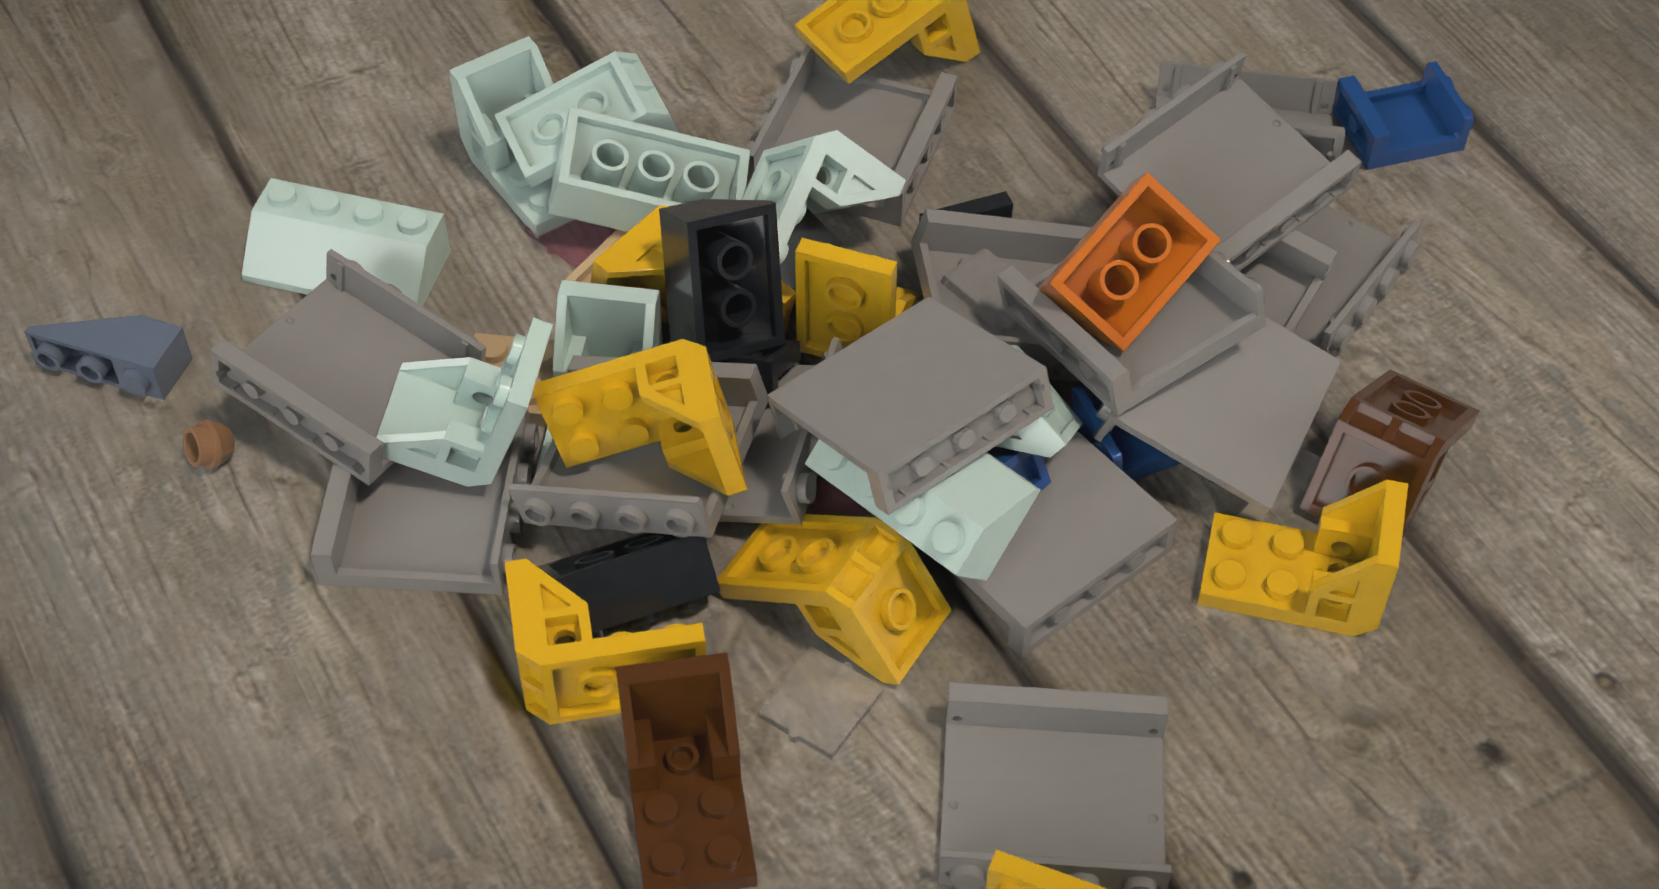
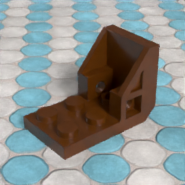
(1389, 433)
(686, 774)

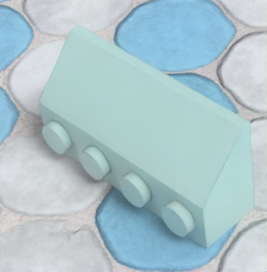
(623, 170)
(300, 223)
(958, 521)

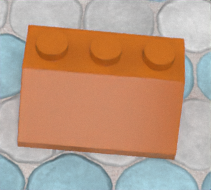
(1130, 263)

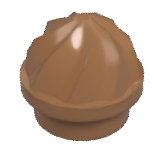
(208, 444)

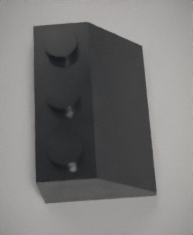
(723, 275)
(638, 578)

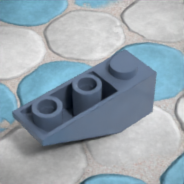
(119, 351)

